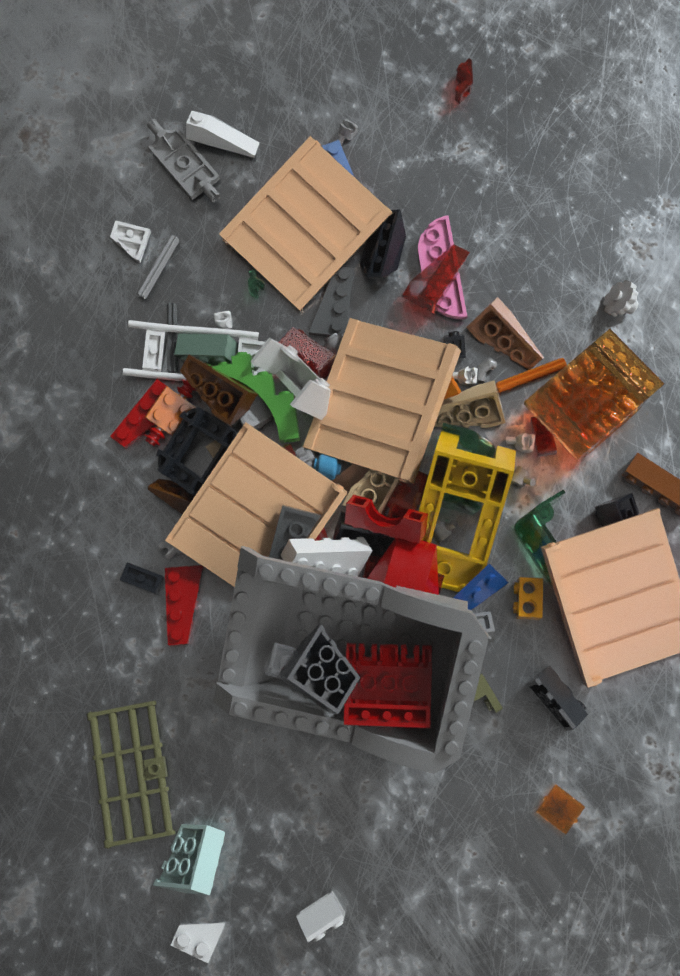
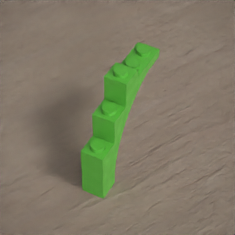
(263, 384)

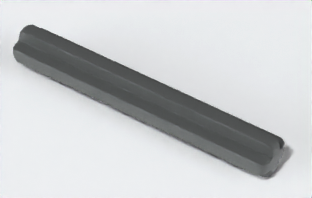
(172, 360)

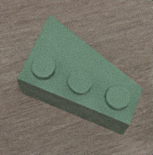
(206, 347)

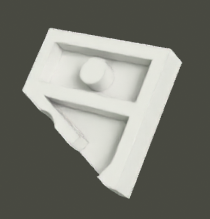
(131, 239)
(198, 939)

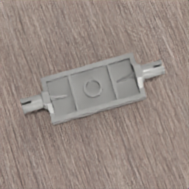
(183, 162)

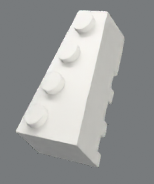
(334, 555)

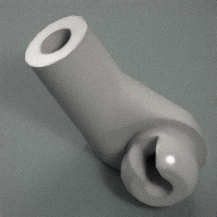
(483, 367)

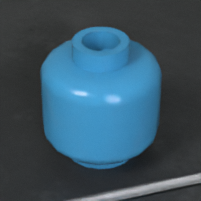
(327, 466)

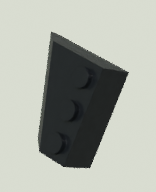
(321, 671)
(558, 698)

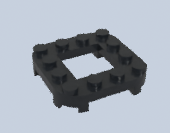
(170, 457)

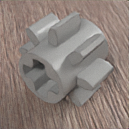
(306, 456)

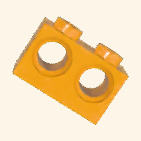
(535, 598)

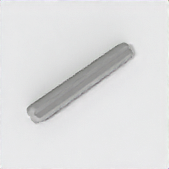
(157, 267)

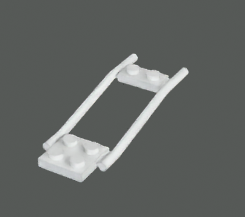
(155, 347)

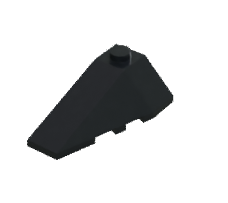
(378, 542)

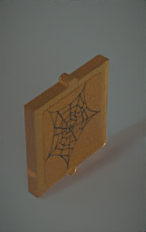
(560, 809)

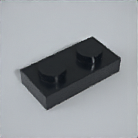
(141, 578)

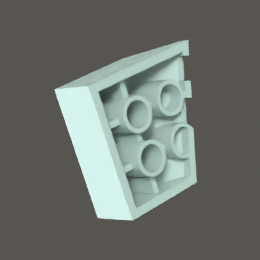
(192, 860)

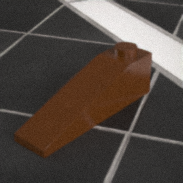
(223, 395)

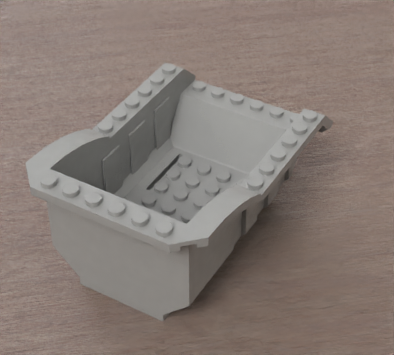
(289, 600)

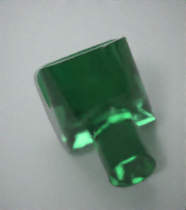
(255, 284)

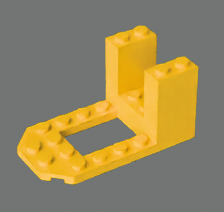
(472, 478)

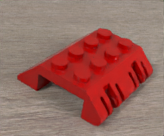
(390, 687)

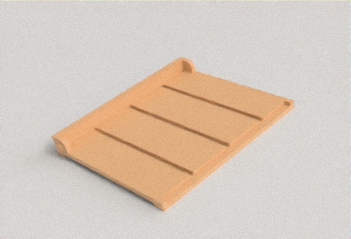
(305, 223)
(383, 399)
(245, 500)
(617, 595)

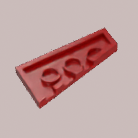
(135, 423)
(181, 600)

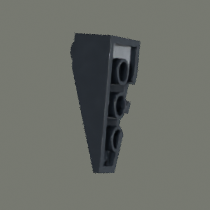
(616, 510)

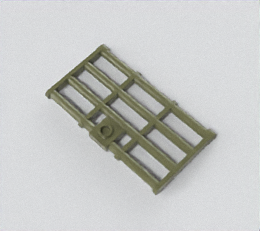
(145, 770)

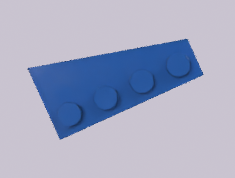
(482, 587)

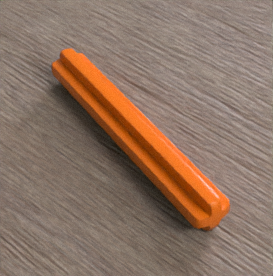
(530, 375)

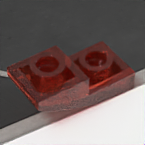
(544, 439)

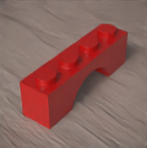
(363, 514)

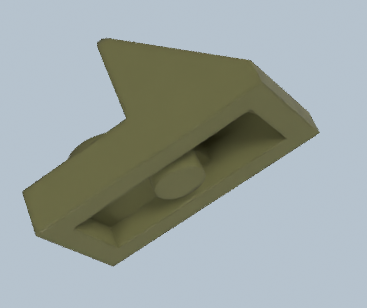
(485, 690)

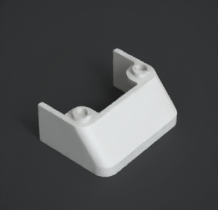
(309, 390)

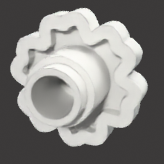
(621, 299)

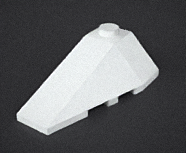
(216, 133)

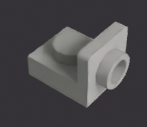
(486, 622)

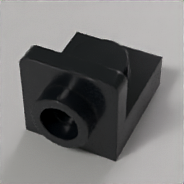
(458, 340)

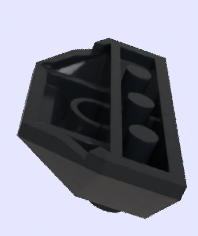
(384, 247)

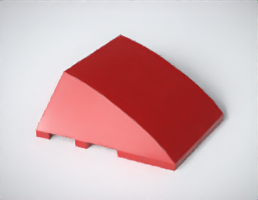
(409, 566)

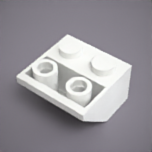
(321, 916)

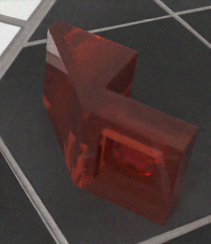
(465, 79)

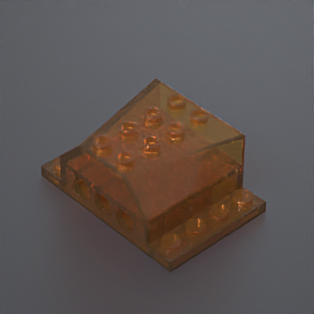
(594, 395)

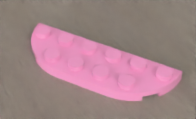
(431, 245)

